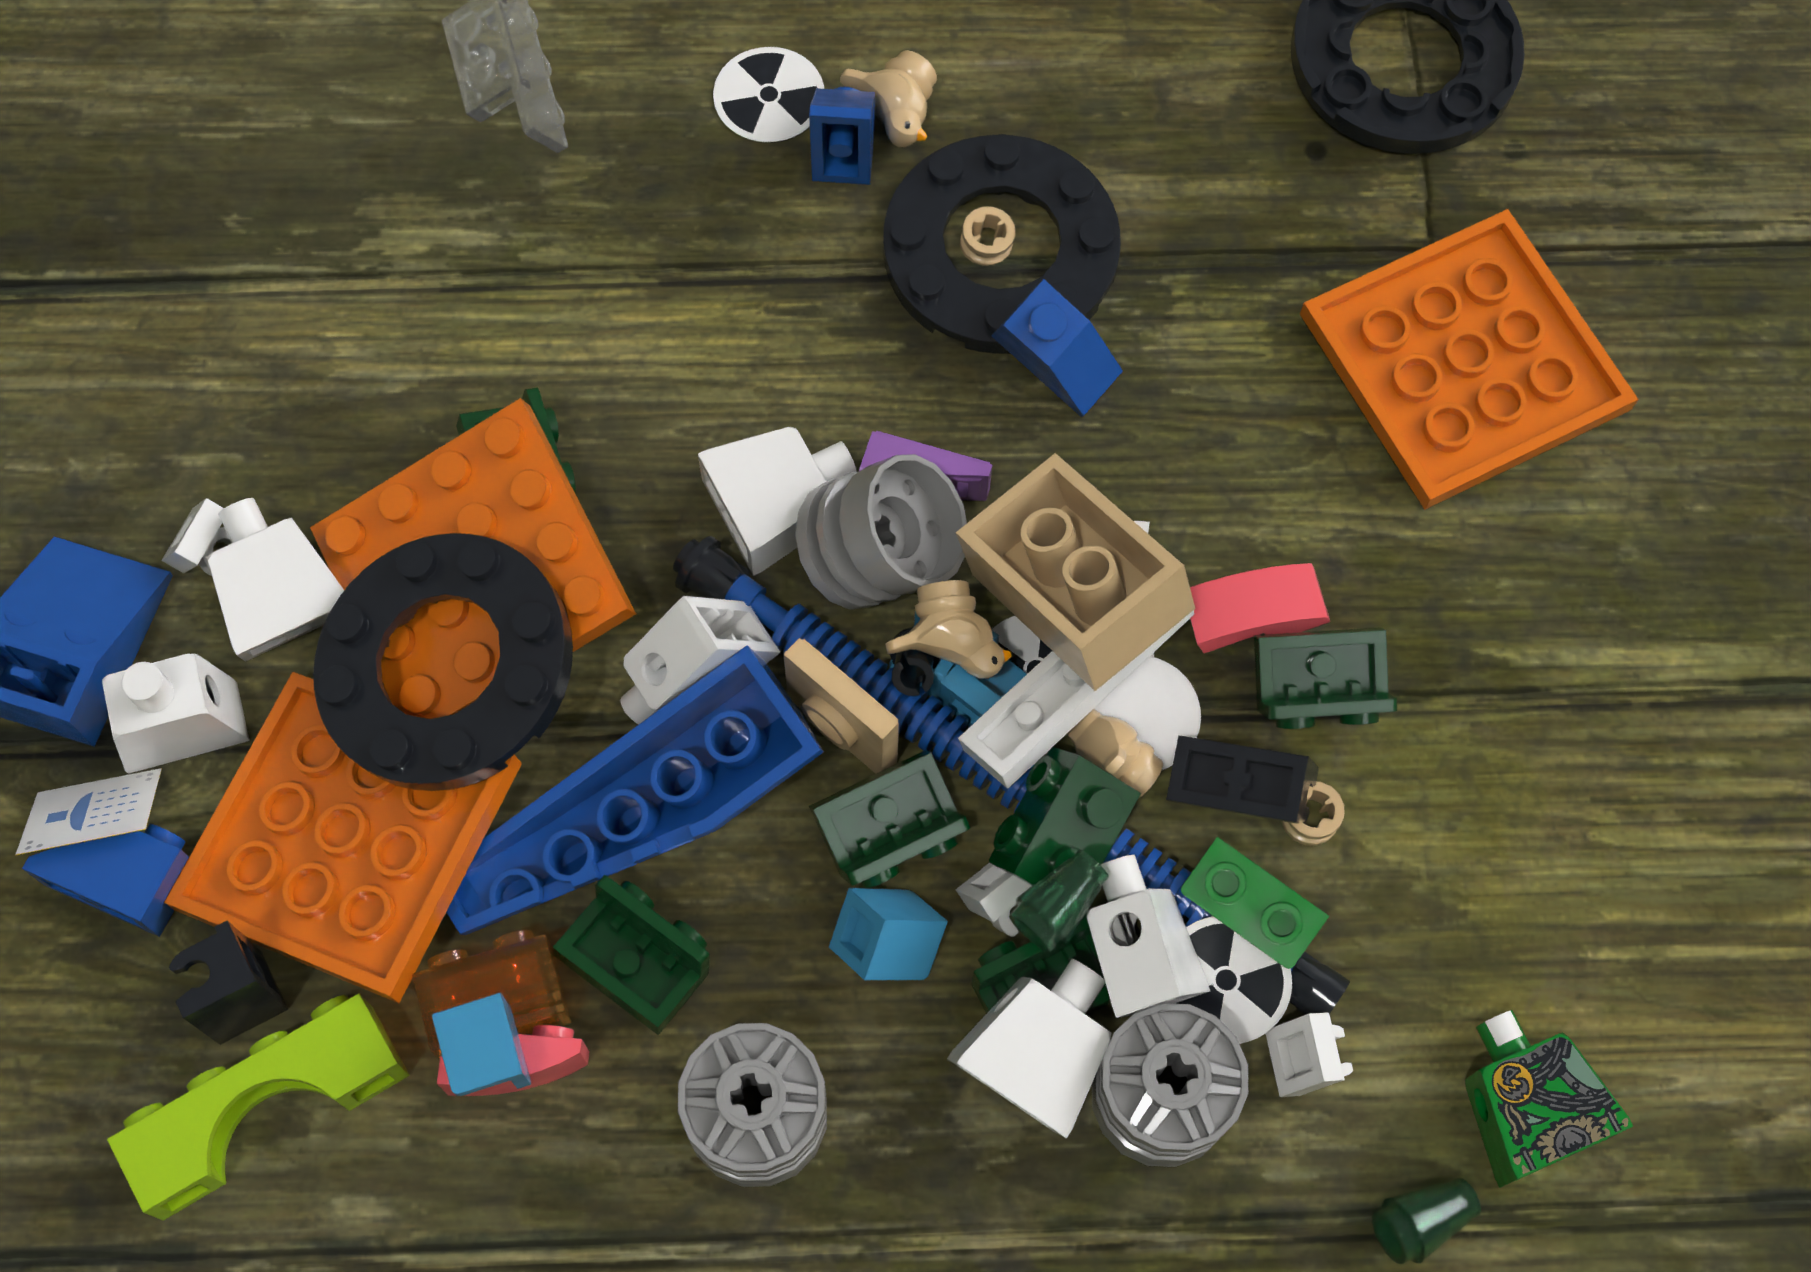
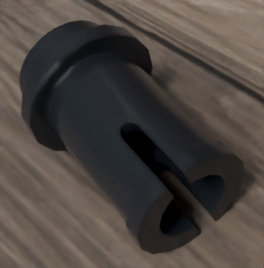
(912, 668)

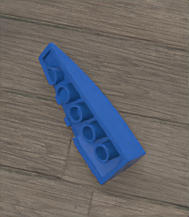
(644, 794)

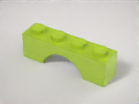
(180, 1148)

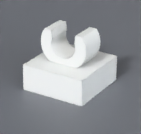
(197, 538)
(992, 896)
(1306, 1054)

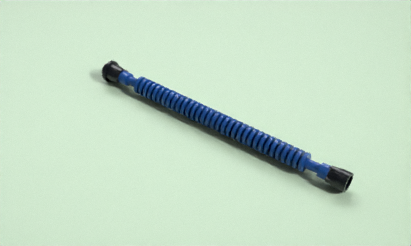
(718, 576)

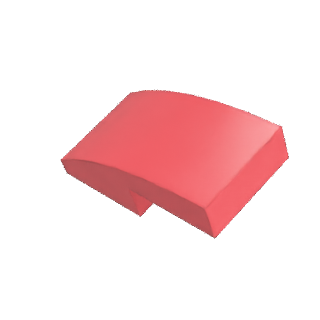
(1257, 603)
(548, 1055)

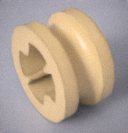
(972, 228)
(1332, 804)

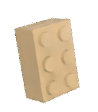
(1076, 571)

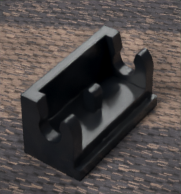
(1241, 779)
(238, 990)

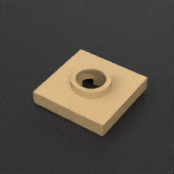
(840, 707)

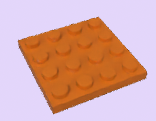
(1467, 358)
(491, 484)
(330, 857)

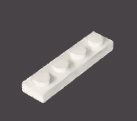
(1039, 714)

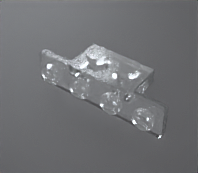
(501, 63)

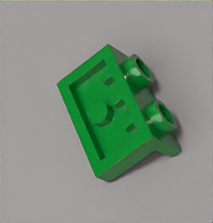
(1253, 903)

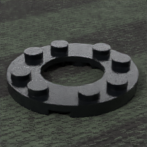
(1466, 106)
(997, 164)
(508, 713)

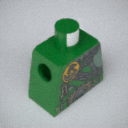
(1537, 1101)

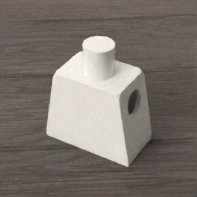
(762, 486)
(269, 581)
(686, 647)
(169, 713)
(1159, 963)
(1040, 1046)

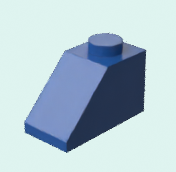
(842, 135)
(1059, 347)
(117, 874)

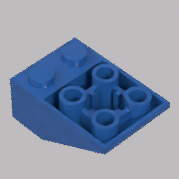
(66, 629)

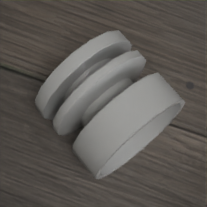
(881, 532)
(1146, 1116)
(761, 1146)

